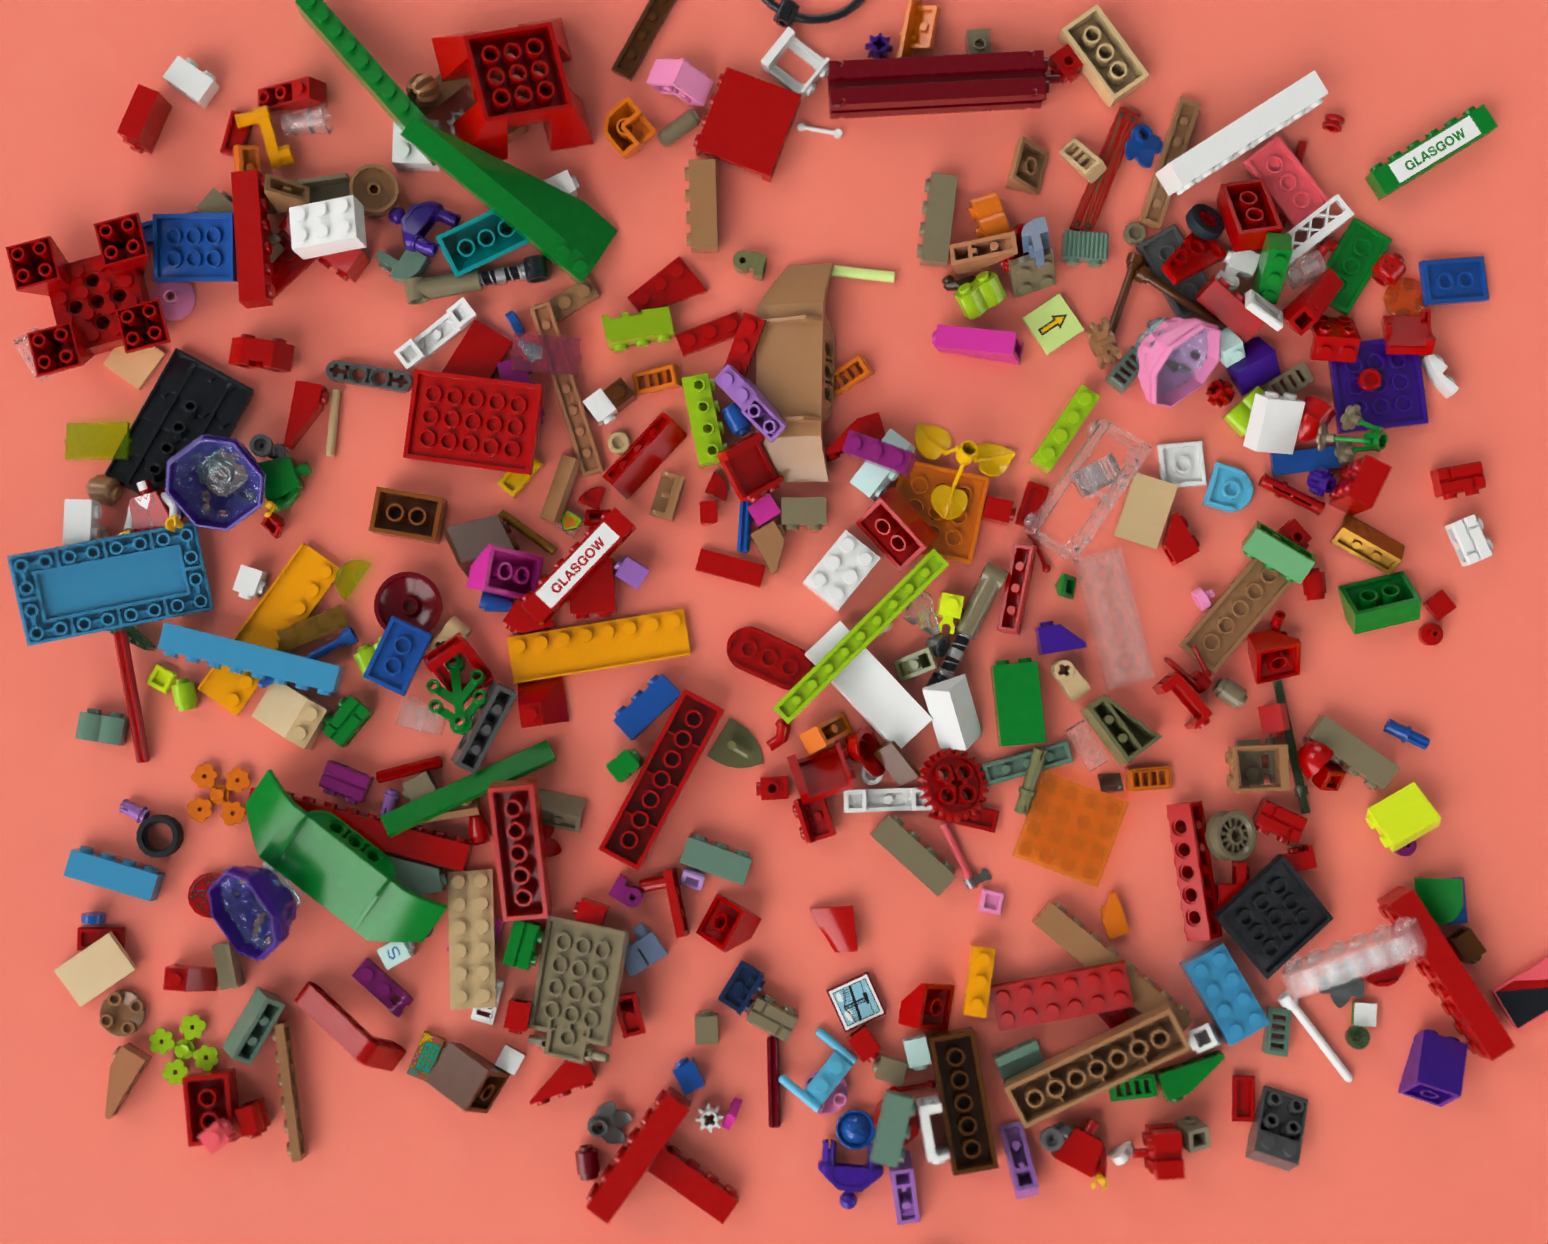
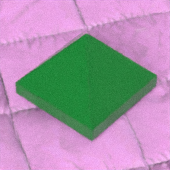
(1066, 586)

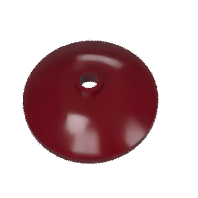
(408, 588)

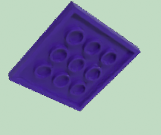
(1398, 399)

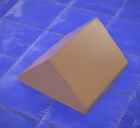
(1027, 167)

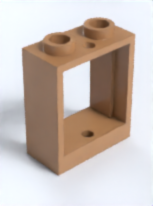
(1281, 768)

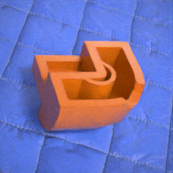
(627, 128)

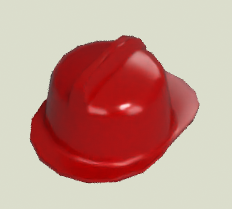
(861, 748)

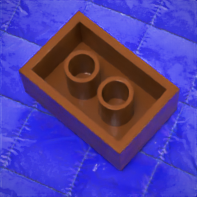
(408, 515)

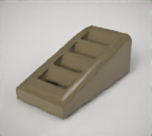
(1303, 371)

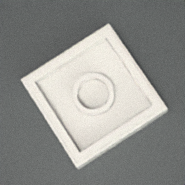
(1182, 463)

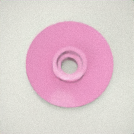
(181, 304)

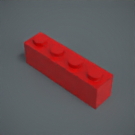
(694, 1183)

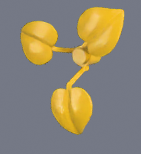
(991, 460)

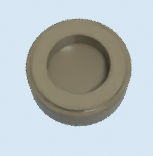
(1134, 233)

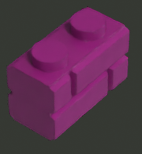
(346, 782)

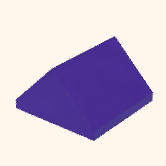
(1256, 368)

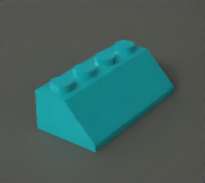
(478, 242)

